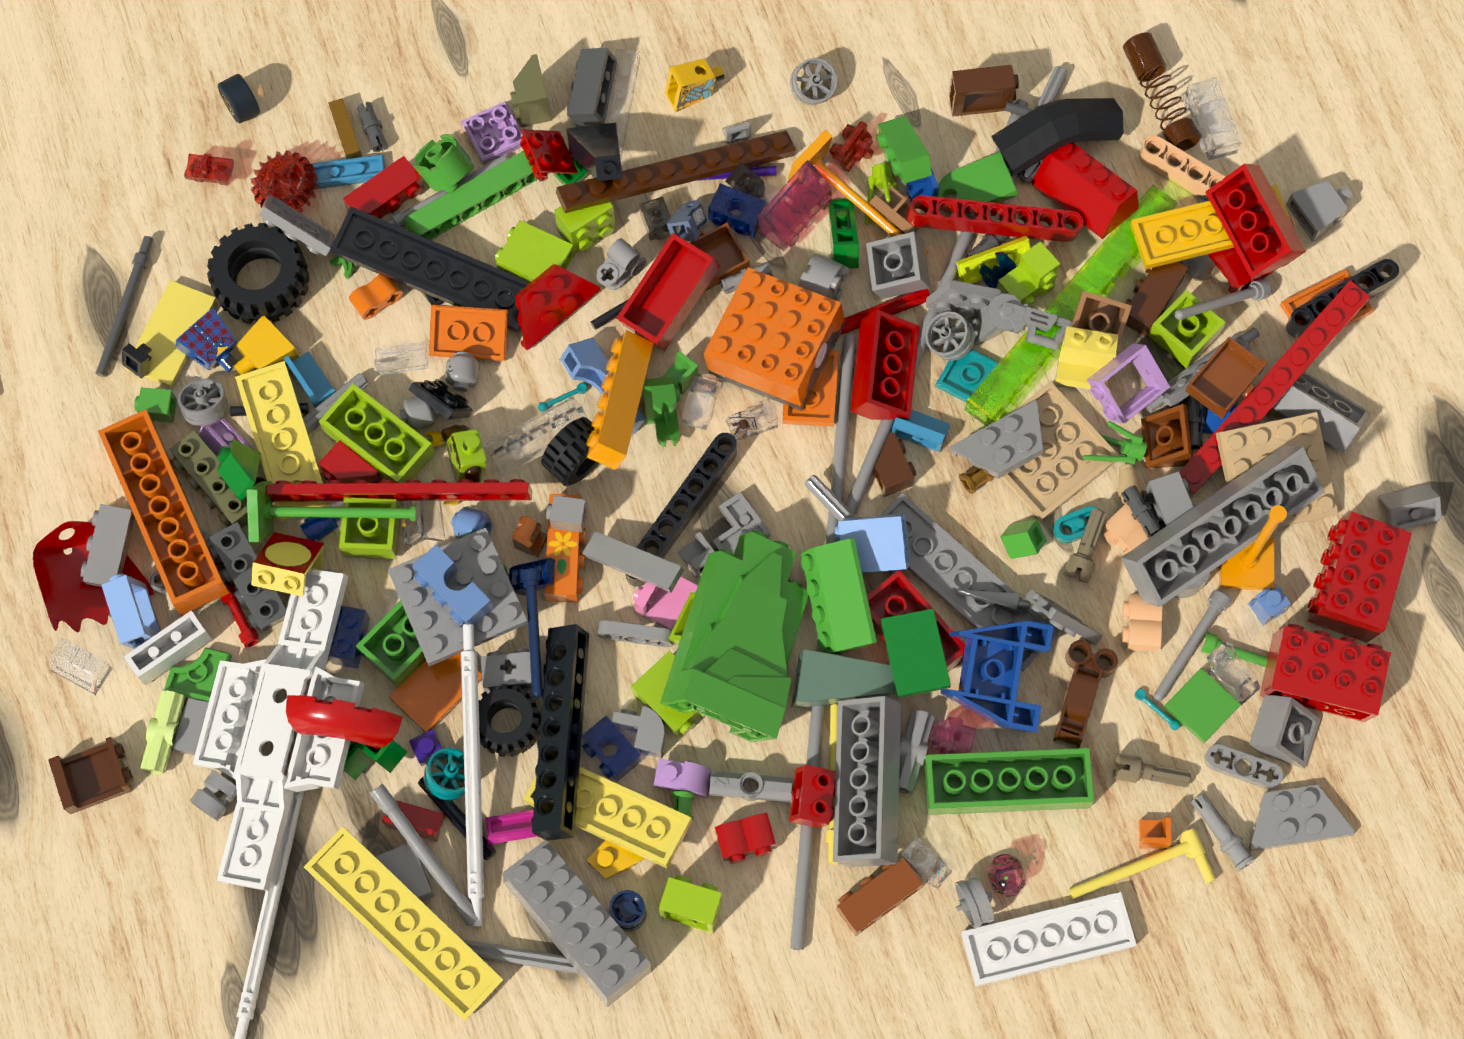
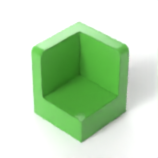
(683, 372)
(1023, 539)

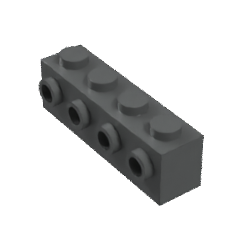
(238, 557)

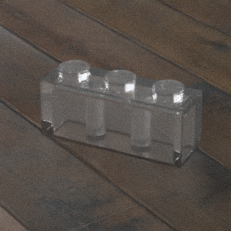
(1212, 119)

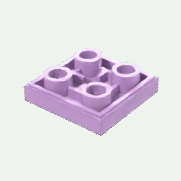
(493, 132)

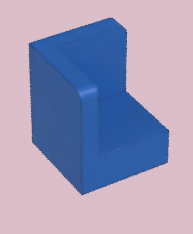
(925, 186)

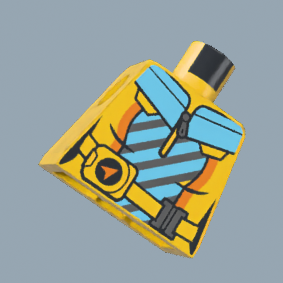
(691, 83)

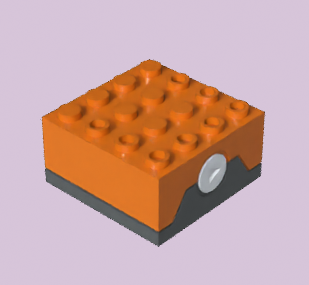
(774, 338)

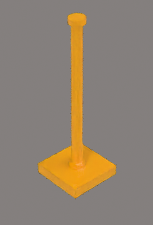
(815, 155)
(1254, 565)

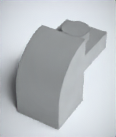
(649, 729)

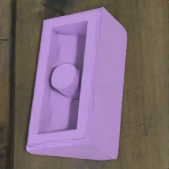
(219, 435)

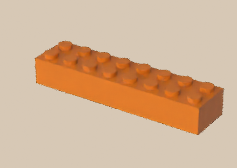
(163, 512)

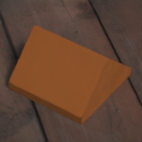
(1167, 438)

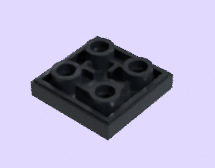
(440, 399)

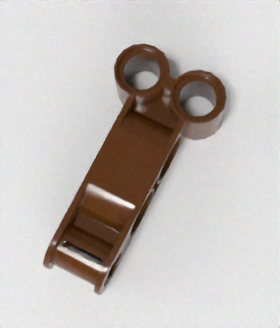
(1082, 691)

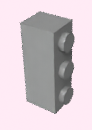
(108, 544)

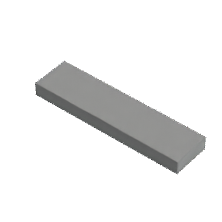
(633, 561)

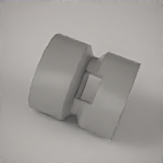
(207, 802)

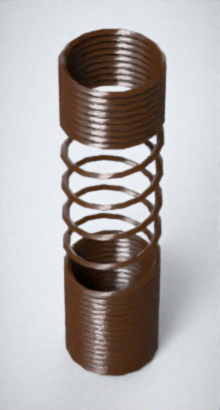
(1147, 65)

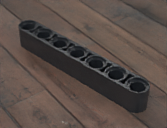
(685, 497)

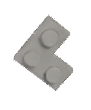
(742, 519)

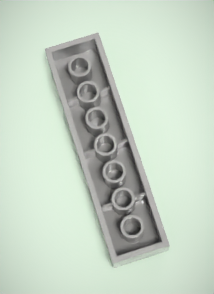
(1221, 525)

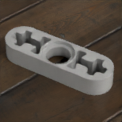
(634, 633)
(1260, 779)

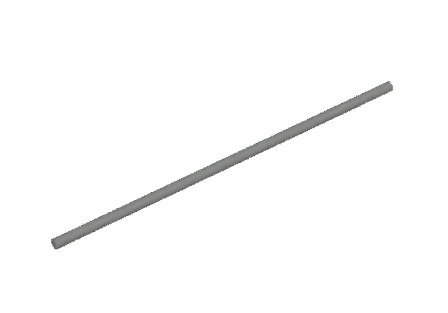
(886, 425)

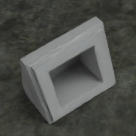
(736, 132)

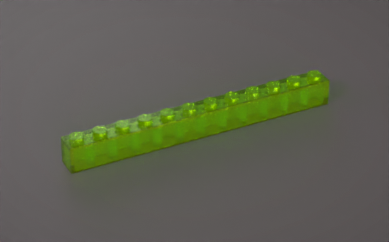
(1096, 277)

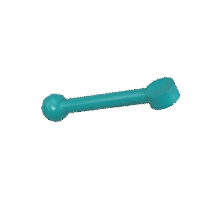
(581, 389)
(1141, 695)

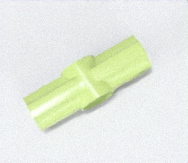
(162, 732)

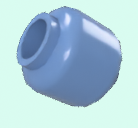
(470, 521)

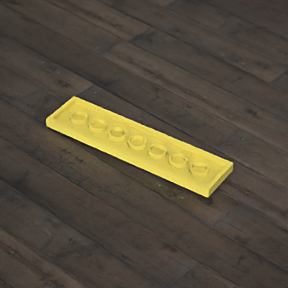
(403, 923)

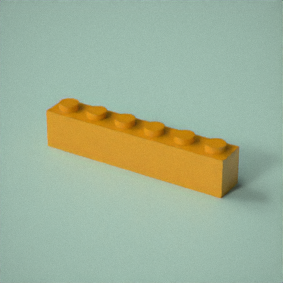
(620, 400)

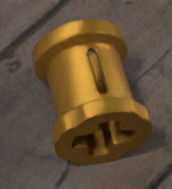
(974, 479)

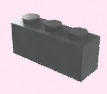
(592, 87)

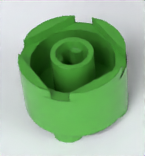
(443, 163)

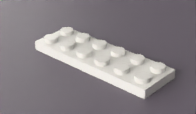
(1048, 939)

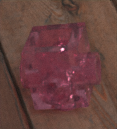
(952, 736)

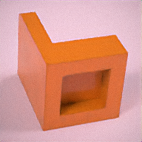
(1155, 833)

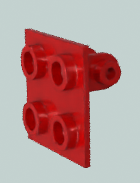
(547, 153)

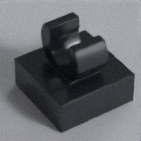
(137, 359)

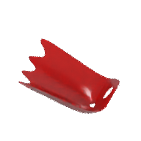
(61, 581)

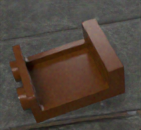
(91, 776)

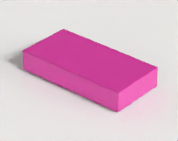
(509, 827)

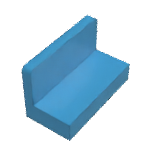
(310, 378)
(922, 430)

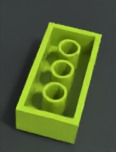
(377, 436)

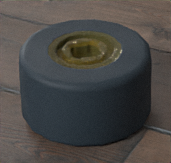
(238, 98)

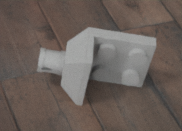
(967, 301)

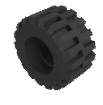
(568, 452)
(519, 738)

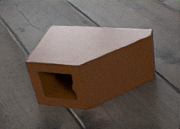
(892, 468)

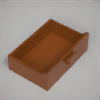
(725, 250)
(1226, 377)

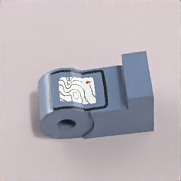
(690, 219)

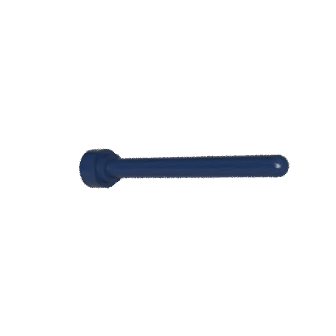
(530, 580)

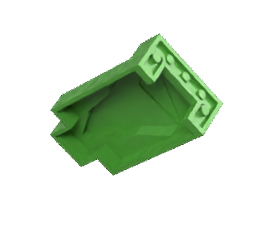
(740, 639)

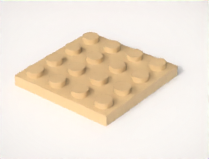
(1247, 446)
(1060, 470)

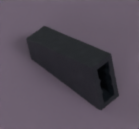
(597, 150)

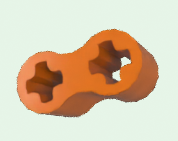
(375, 296)

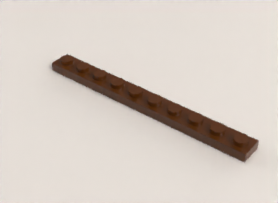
(676, 171)

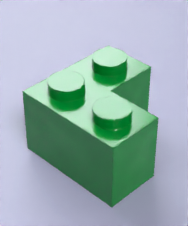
(361, 755)

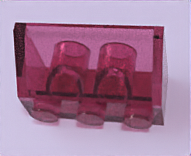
(795, 207)

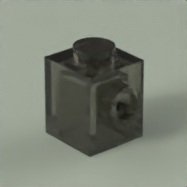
(655, 218)

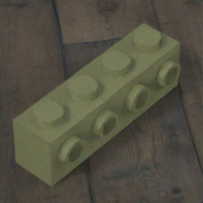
(202, 466)

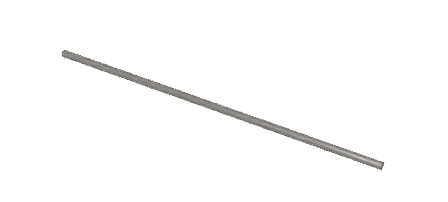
(817, 712)

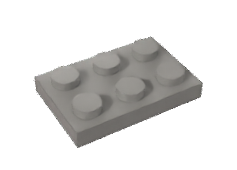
(296, 225)

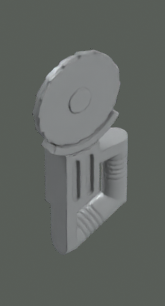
(1009, 314)

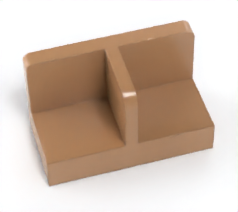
(895, 210)

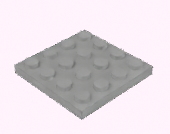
(433, 626)

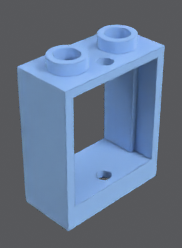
(131, 610)

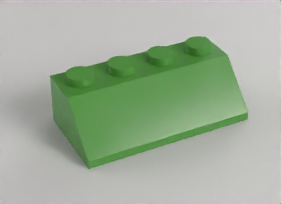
(838, 597)

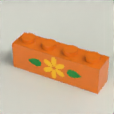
(565, 549)

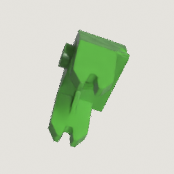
(661, 408)

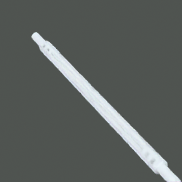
(472, 773)
(266, 923)

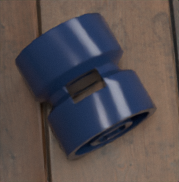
(628, 910)

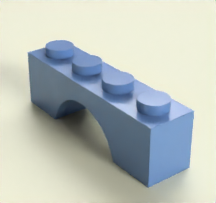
(588, 363)

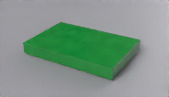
(915, 653)

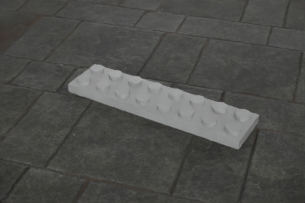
(948, 566)

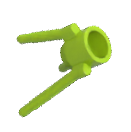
(883, 179)

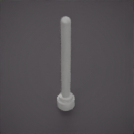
(1256, 290)
(1217, 603)

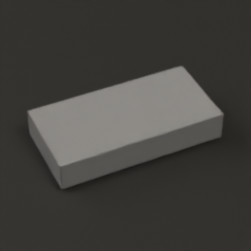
(190, 726)

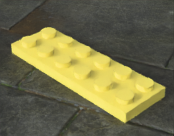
(279, 429)
(626, 818)

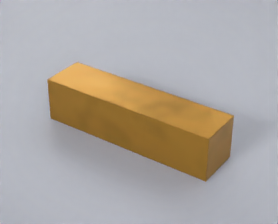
(345, 129)

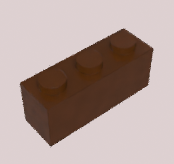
(1154, 295)

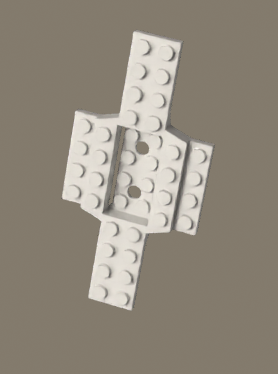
(246, 716)

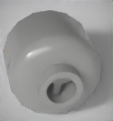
(462, 371)
(418, 413)

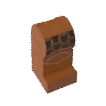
(529, 537)

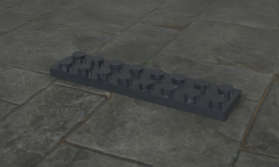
(426, 265)

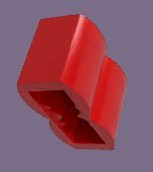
(745, 838)

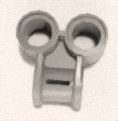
(621, 263)

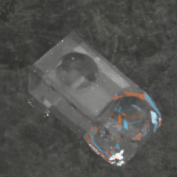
(926, 862)

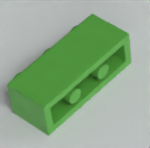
(903, 149)

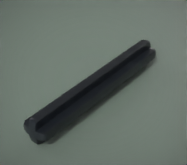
(457, 818)

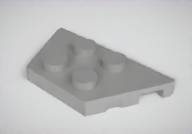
(1004, 443)
(1061, 617)
(1297, 818)

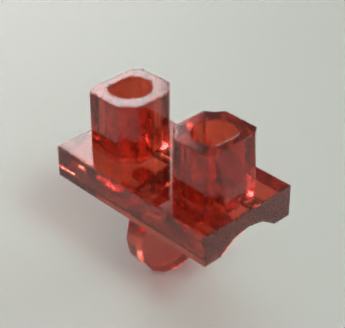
(855, 148)
(209, 169)

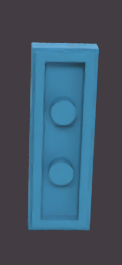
(348, 171)

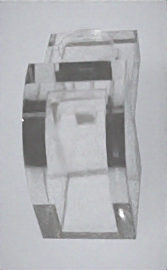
(701, 400)
(1231, 674)

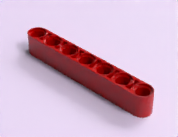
(985, 225)

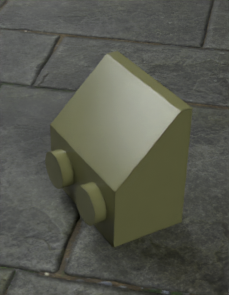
(530, 95)

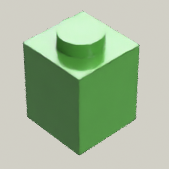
(158, 403)

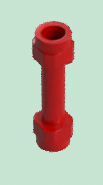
(248, 635)

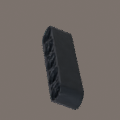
(1370, 277)

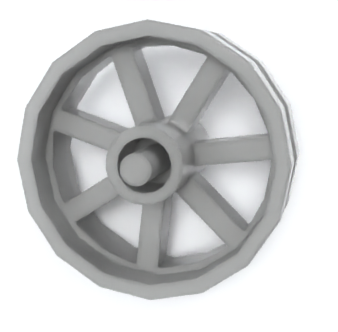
(813, 81)
(950, 336)
(201, 395)
(974, 901)

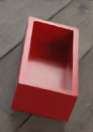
(668, 291)

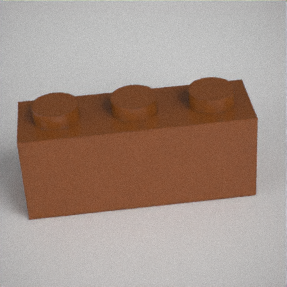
(878, 896)

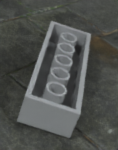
(867, 782)
(576, 923)

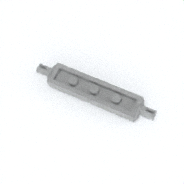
(1178, 384)

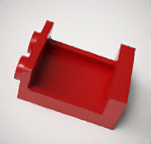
(1233, 269)

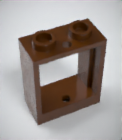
(982, 90)

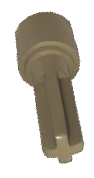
(1082, 559)
(1136, 770)

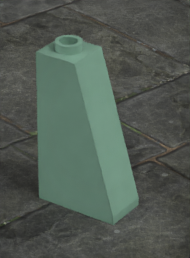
(834, 678)

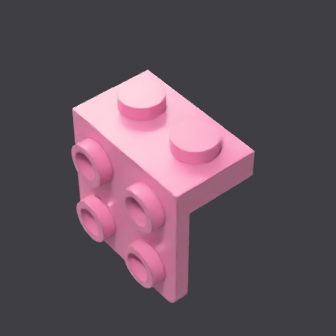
(662, 605)

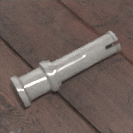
(1231, 843)

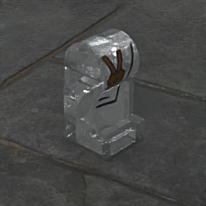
(753, 420)

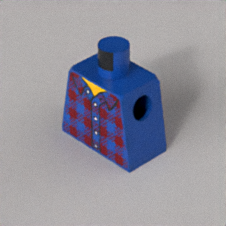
(208, 342)

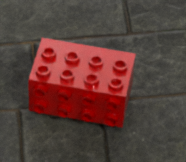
(1358, 577)
(1326, 672)

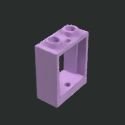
(1150, 373)

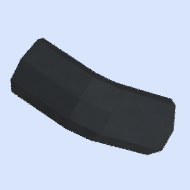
(1058, 125)

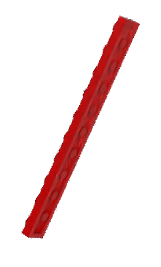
(1278, 380)
(409, 491)

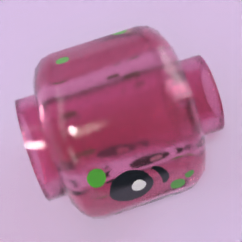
(1006, 875)

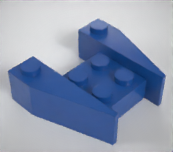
(993, 672)

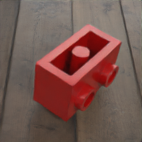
(812, 796)

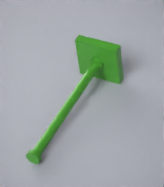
(262, 511)

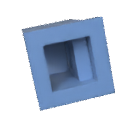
(1269, 604)

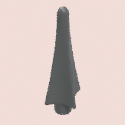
(1007, 601)

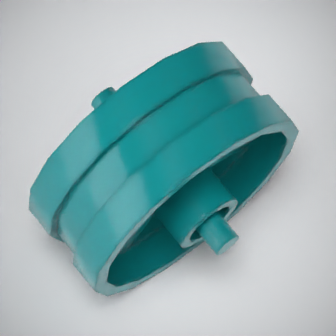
(447, 775)

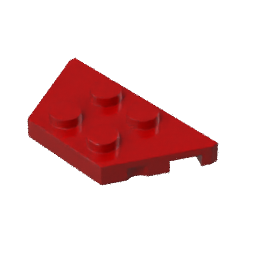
(550, 301)

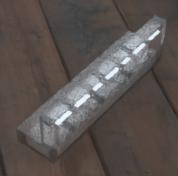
(522, 449)

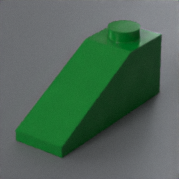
(843, 233)

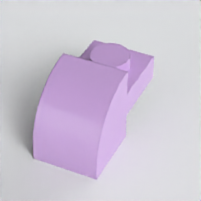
(683, 777)

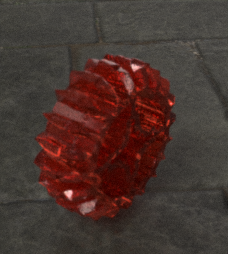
(289, 170)

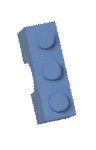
(466, 604)

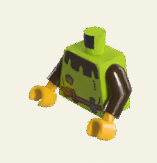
(464, 452)

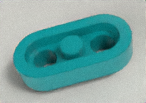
(1074, 522)

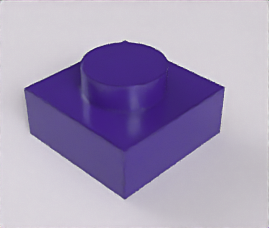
(425, 746)

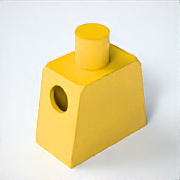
(263, 347)

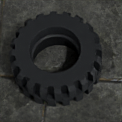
(249, 245)

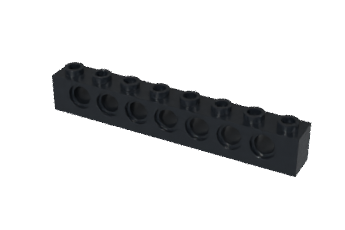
(560, 733)

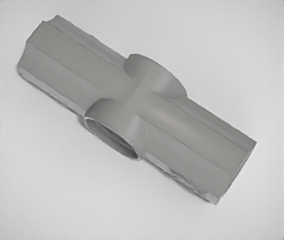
(914, 749)
(731, 785)

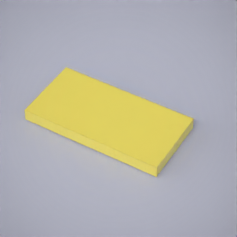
(173, 315)

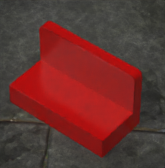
(425, 821)

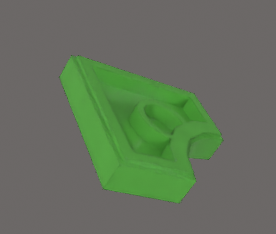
(197, 678)

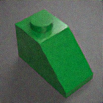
(238, 467)

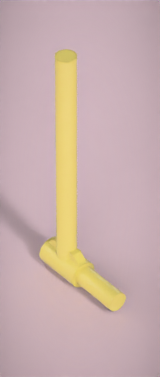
(1189, 844)

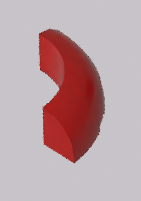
(342, 720)

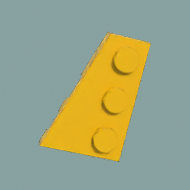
(612, 860)

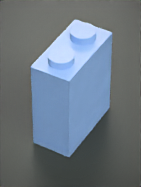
(879, 541)

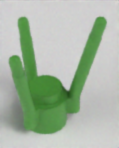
(1132, 448)

